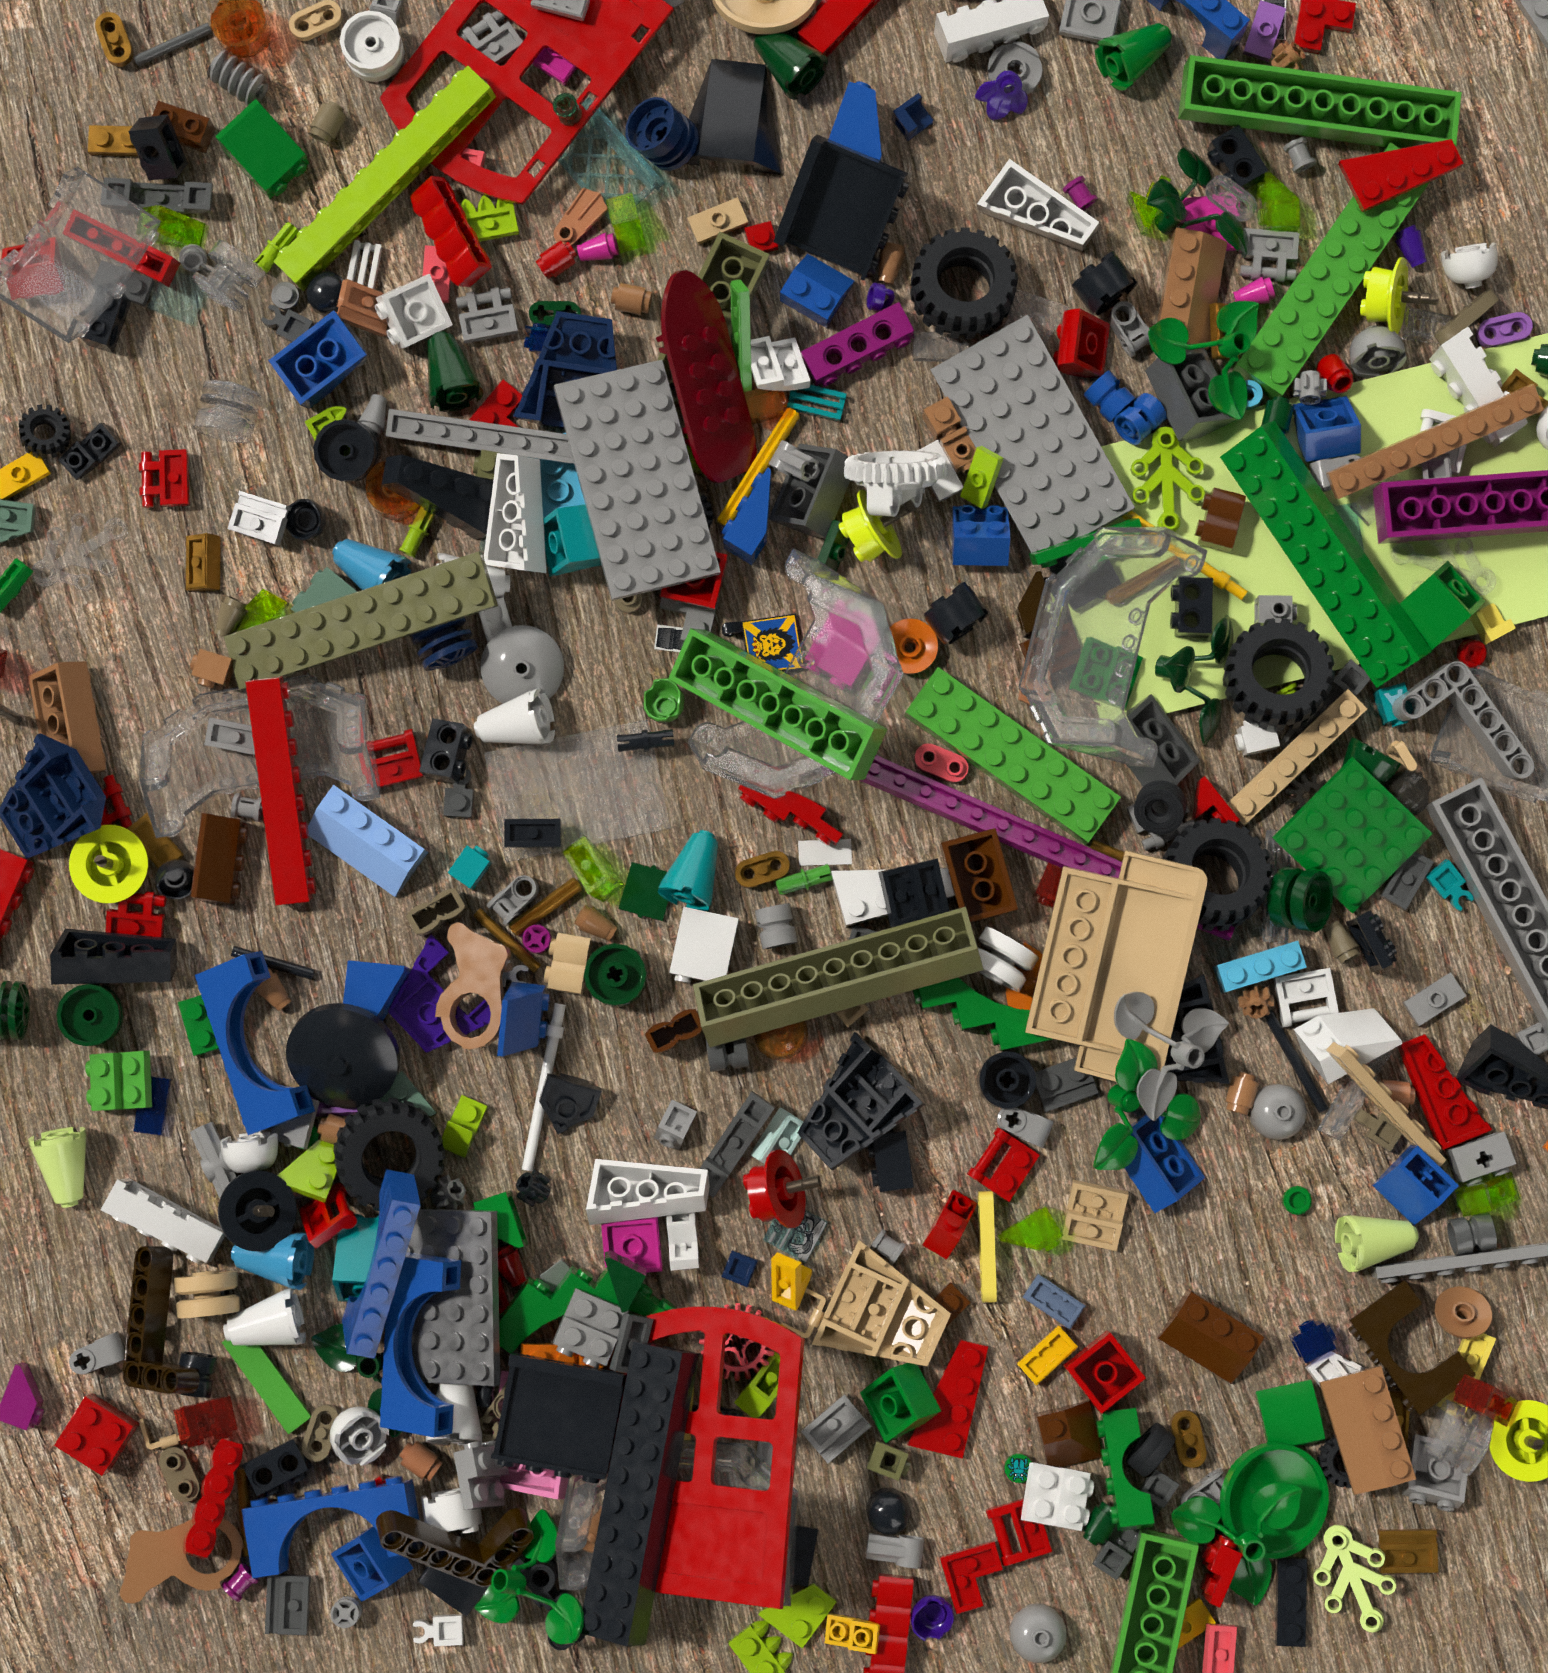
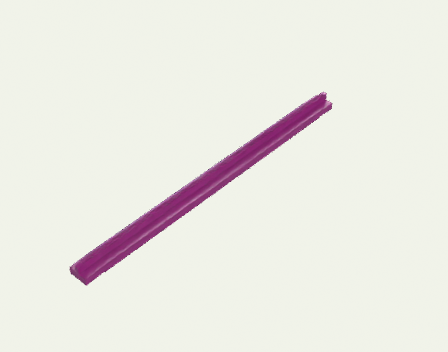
(983, 816)

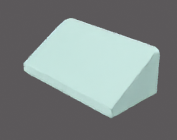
(779, 1134)

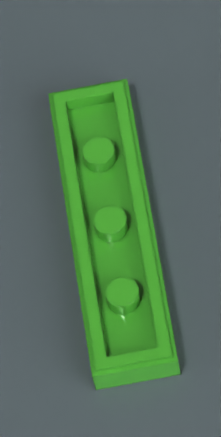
(741, 331)
(270, 1384)

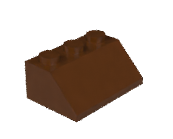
(219, 859)
(979, 875)
(1210, 1337)

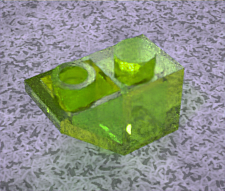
(1279, 205)

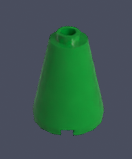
(1131, 53)

